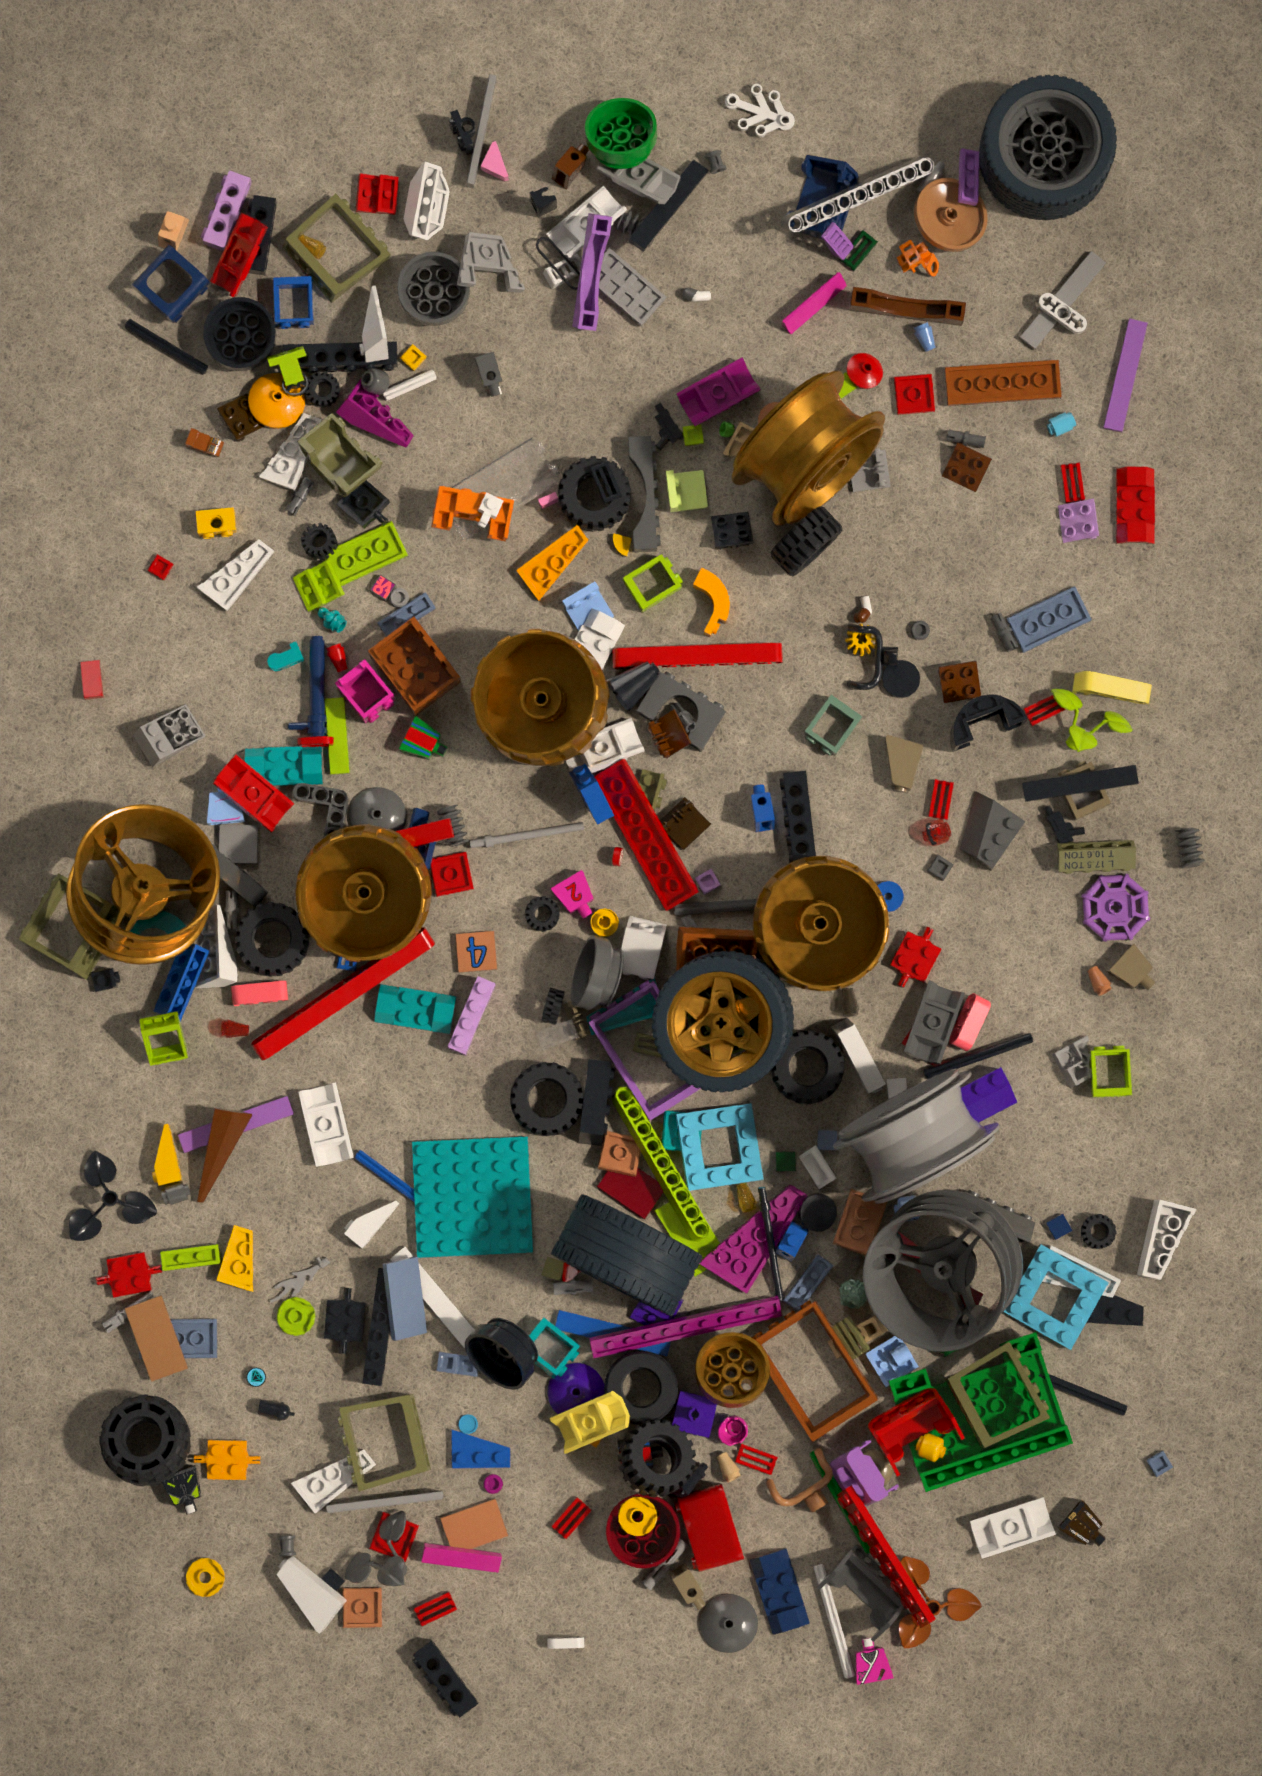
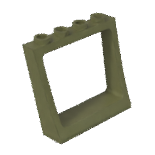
(313, 268)
(969, 1411)
(415, 1435)

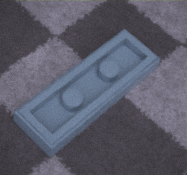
(418, 608)
(808, 1282)

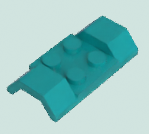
(287, 764)
(415, 1009)

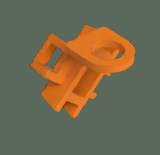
(923, 257)

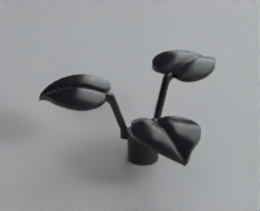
(136, 1208)

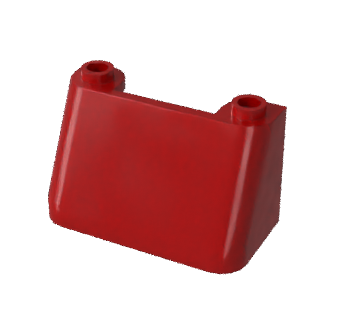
(710, 1528)

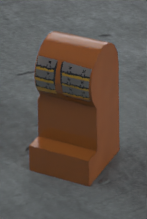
(204, 443)

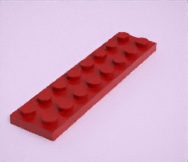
(646, 835)
(885, 1555)

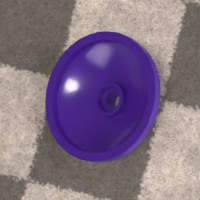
(576, 1376)

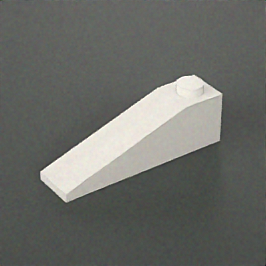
(374, 334)
(220, 964)

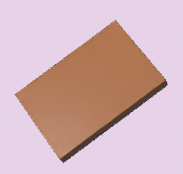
(859, 1223)
(474, 1526)

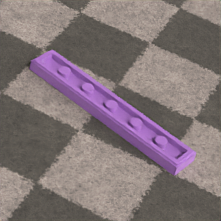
(1125, 375)
(261, 1116)

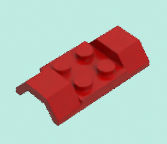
(239, 254)
(1135, 505)
(252, 793)

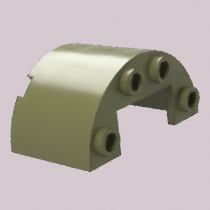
(338, 456)

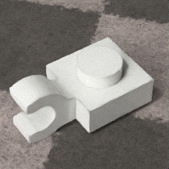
(489, 507)

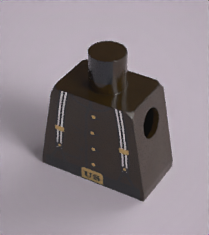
(1082, 1525)

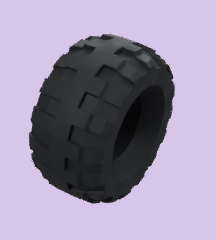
(160, 1464)

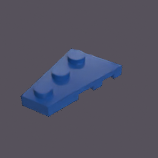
(477, 1452)

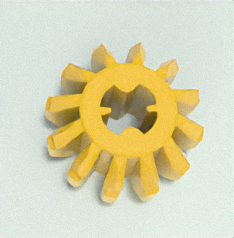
(861, 647)

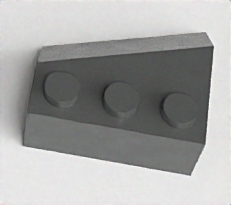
(989, 830)

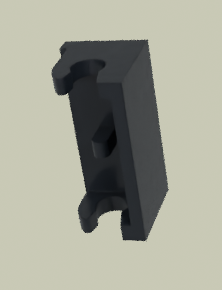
(542, 204)

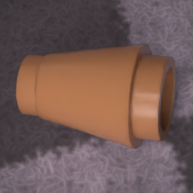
(1099, 981)

